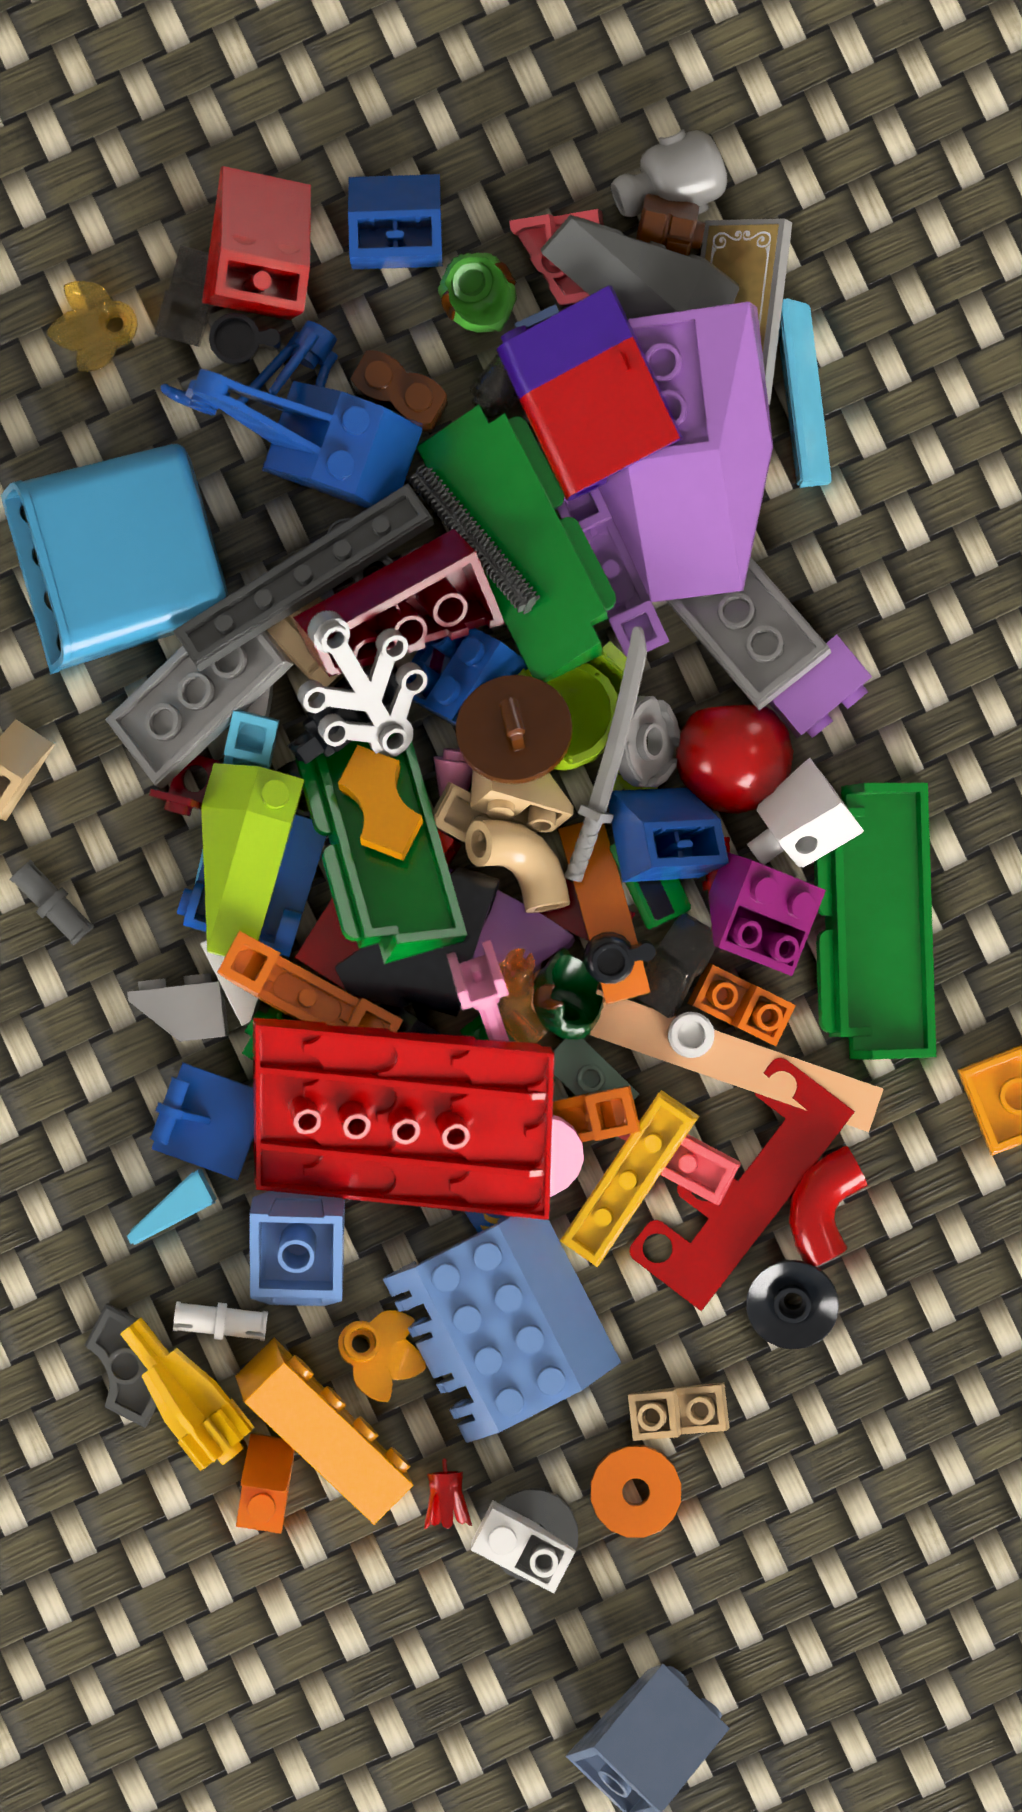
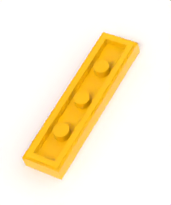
(629, 1178)

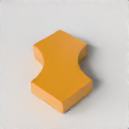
(372, 784)

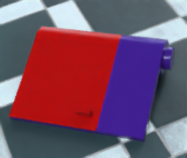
(588, 392)

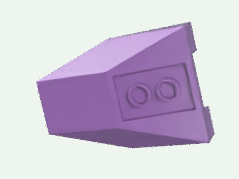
(698, 502)

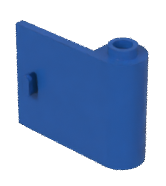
(288, 896)

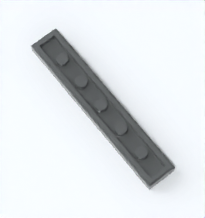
(303, 577)

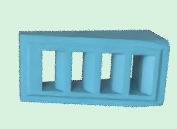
(185, 1200)

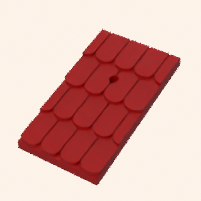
(403, 1117)

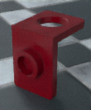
(179, 798)

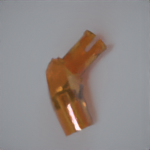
(516, 1008)

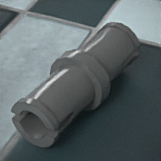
(51, 902)

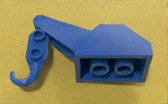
(321, 436)

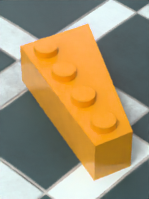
(323, 1431)

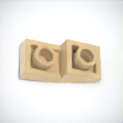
(678, 1411)

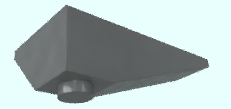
(642, 274)

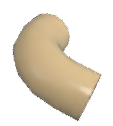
(526, 856)

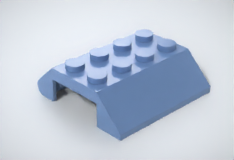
(505, 1324)

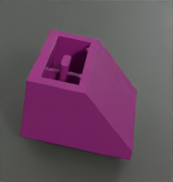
(762, 913)

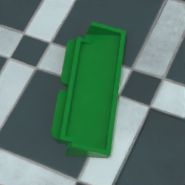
(514, 496)
(377, 897)
(878, 927)

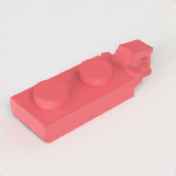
(700, 1169)

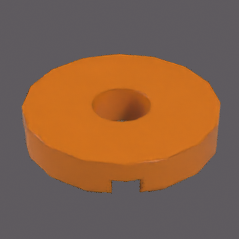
(641, 1518)

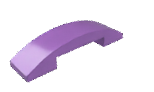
(632, 601)

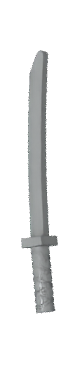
(595, 811)

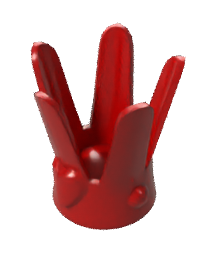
(445, 1497)

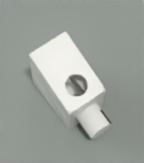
(803, 819)

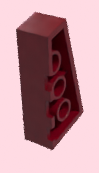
(422, 595)

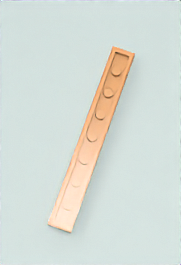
(730, 1060)

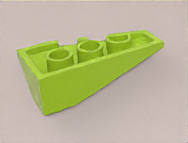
(244, 838)

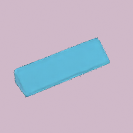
(803, 395)

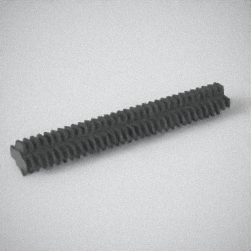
(490, 558)

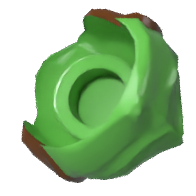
(478, 292)

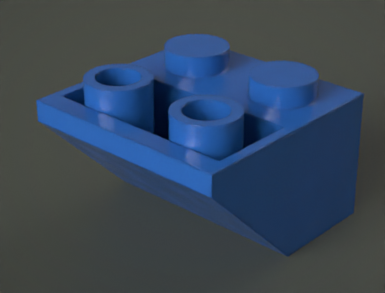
(395, 221)
(466, 666)
(665, 835)

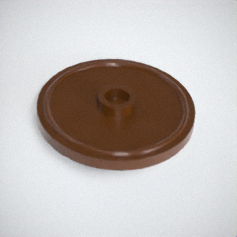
(514, 729)

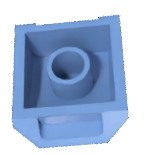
(296, 1249)

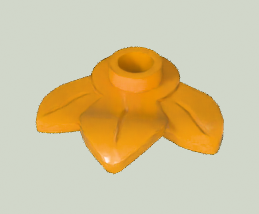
(388, 1354)

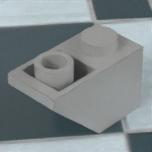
(184, 1011)

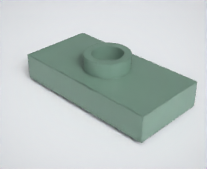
(584, 1069)

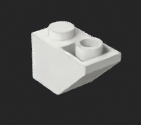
(522, 1546)

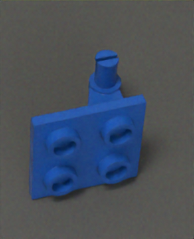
(206, 1121)

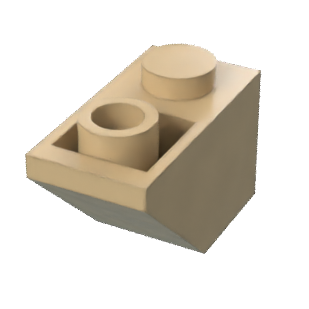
(20, 760)
(534, 803)

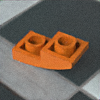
(741, 1004)

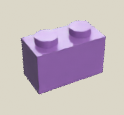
(832, 681)

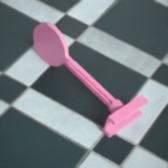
(480, 987)

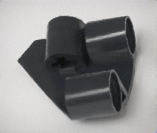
(426, 976)

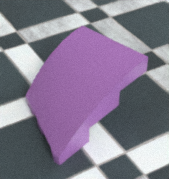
(513, 929)

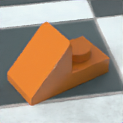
(265, 1483)

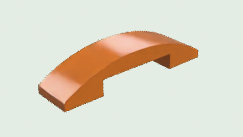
(605, 907)
(295, 990)
(600, 1113)

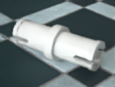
(220, 1321)

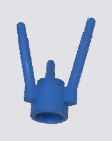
(308, 348)

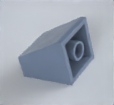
(649, 1741)

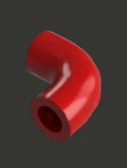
(816, 1203)

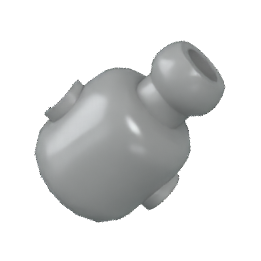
(677, 169)

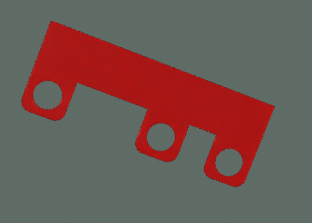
(750, 1203)

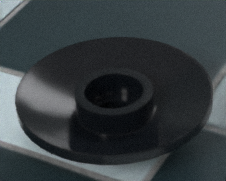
(789, 1324)

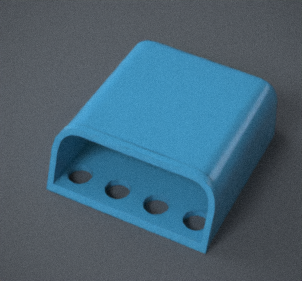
(116, 552)

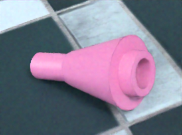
(453, 769)

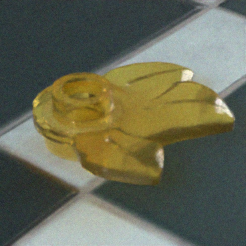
(86, 325)

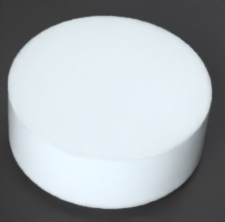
(691, 1034)

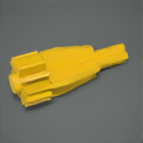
(189, 1400)

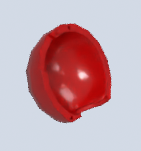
(734, 756)

